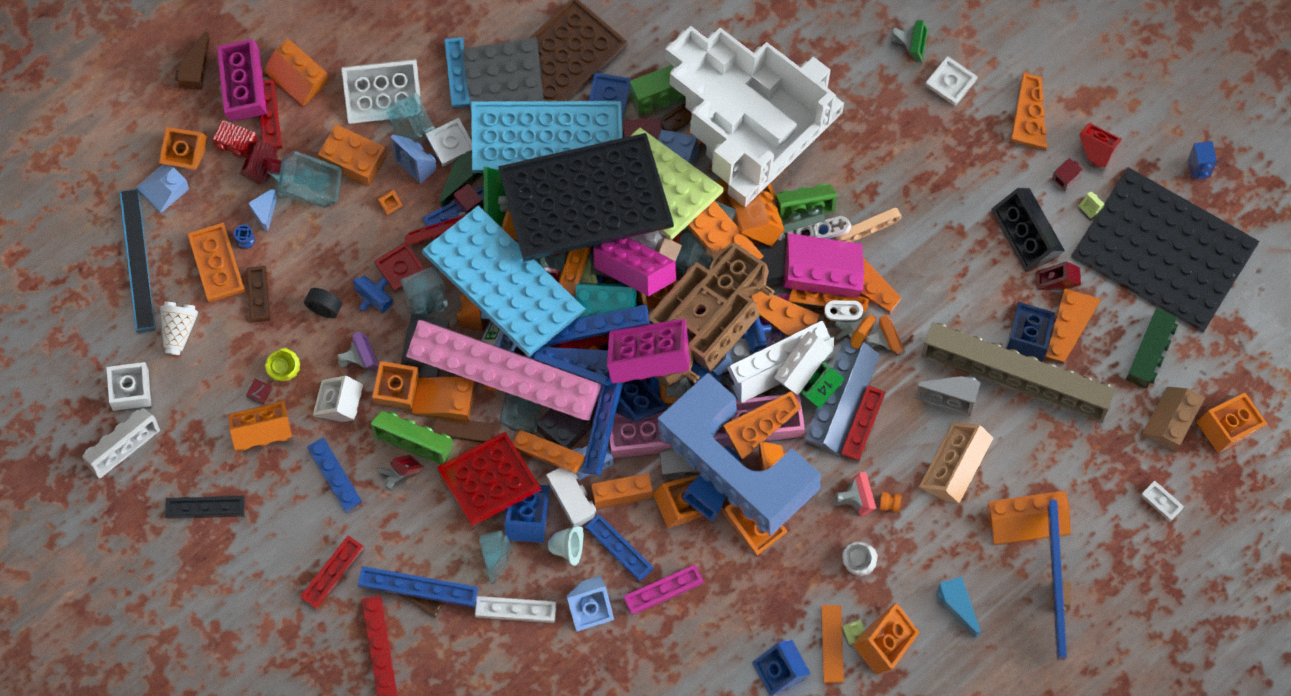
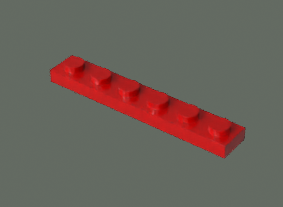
(379, 646)

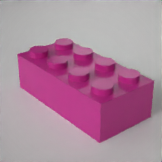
(241, 80)
(635, 265)

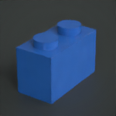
(1202, 160)

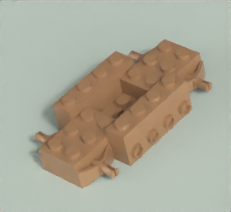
(725, 296)

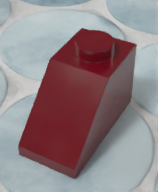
(1058, 277)

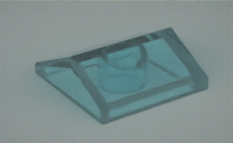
(520, 413)

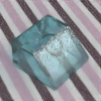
(495, 553)

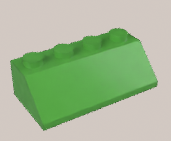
(412, 438)

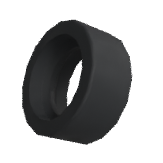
(323, 303)

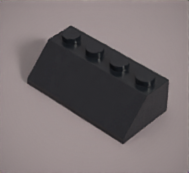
(1027, 229)

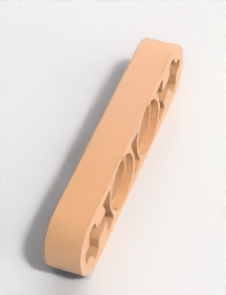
(871, 225)

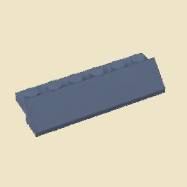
(835, 417)

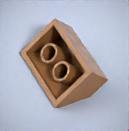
(1173, 417)

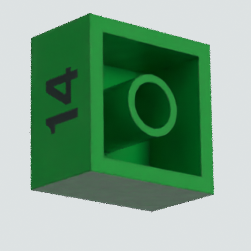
(822, 384)

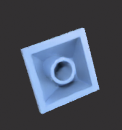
(163, 187)
(590, 604)

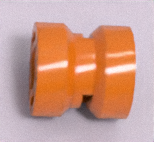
(890, 502)

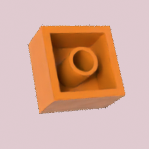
(395, 385)

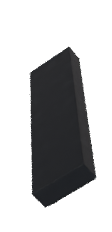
(205, 507)

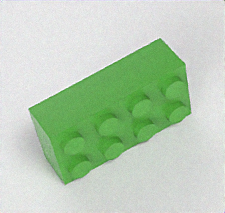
(653, 91)

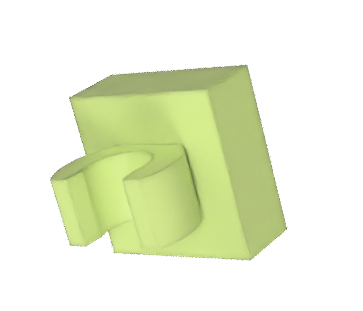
(1091, 204)
(852, 631)

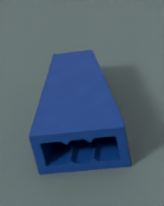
(704, 496)

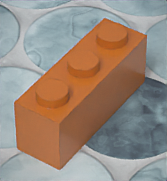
(622, 491)

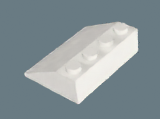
(377, 88)

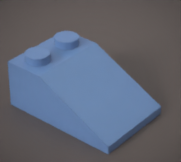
(413, 158)

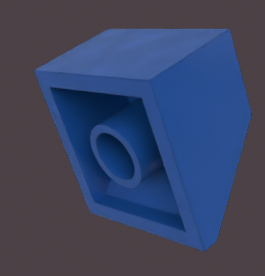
(781, 667)

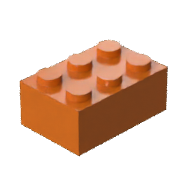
(354, 154)

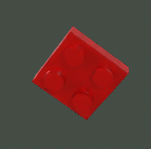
(398, 265)

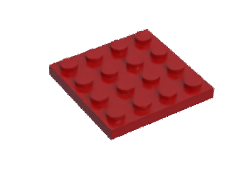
(488, 478)

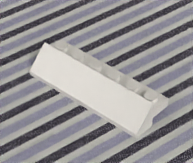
(756, 372)

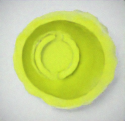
(282, 365)

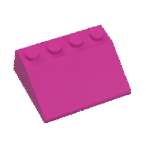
(823, 266)
(648, 351)

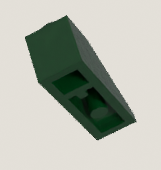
(459, 177)

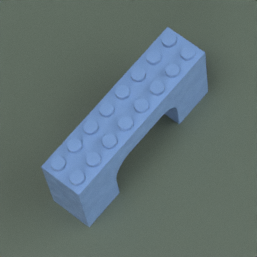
(763, 496)

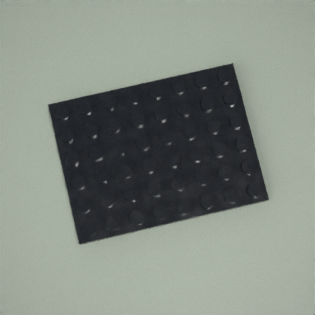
(585, 197)
(1165, 249)

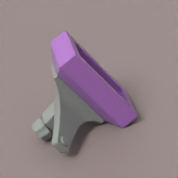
(360, 353)

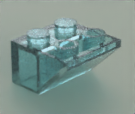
(411, 118)

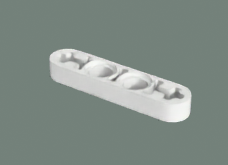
(814, 228)

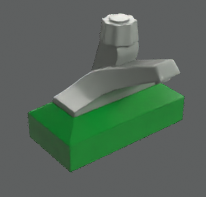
(913, 39)

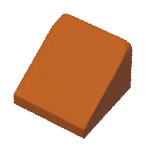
(389, 201)

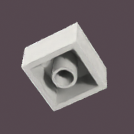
(128, 386)

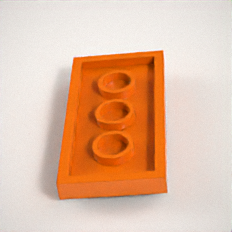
(717, 231)
(216, 262)

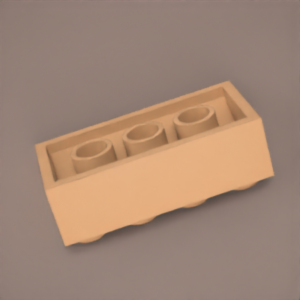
(956, 461)

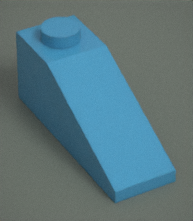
(957, 602)

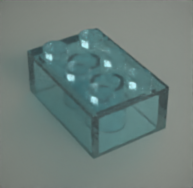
(309, 179)
(424, 292)

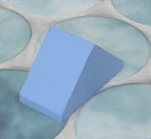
(263, 208)

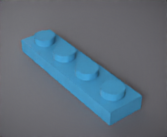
(457, 72)

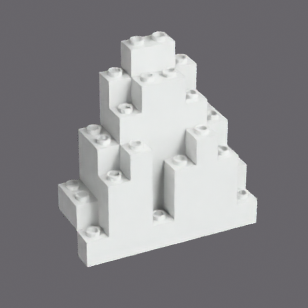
(750, 106)

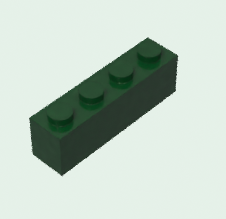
(1151, 348)

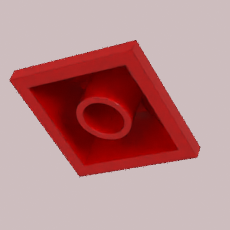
(1099, 144)

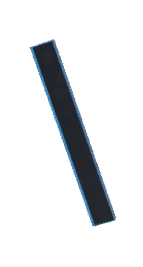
(137, 260)

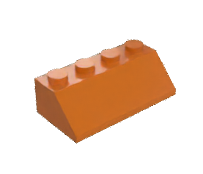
(1026, 517)

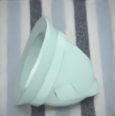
(567, 544)

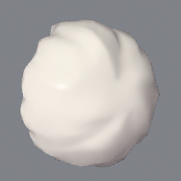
(860, 558)

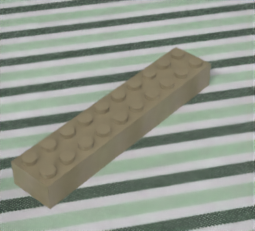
(1018, 371)

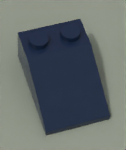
(1030, 331)
(639, 401)

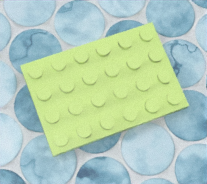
(684, 186)

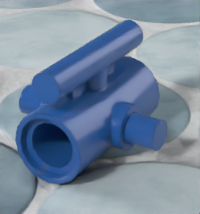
(373, 293)
(756, 336)

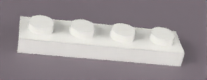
(515, 609)

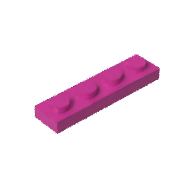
(663, 590)

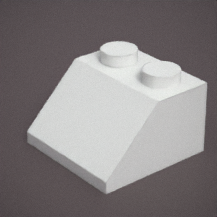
(338, 399)

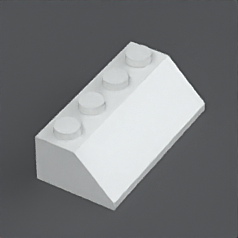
(121, 442)

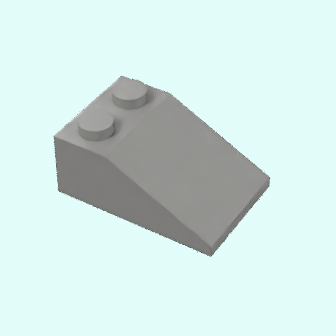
(950, 393)

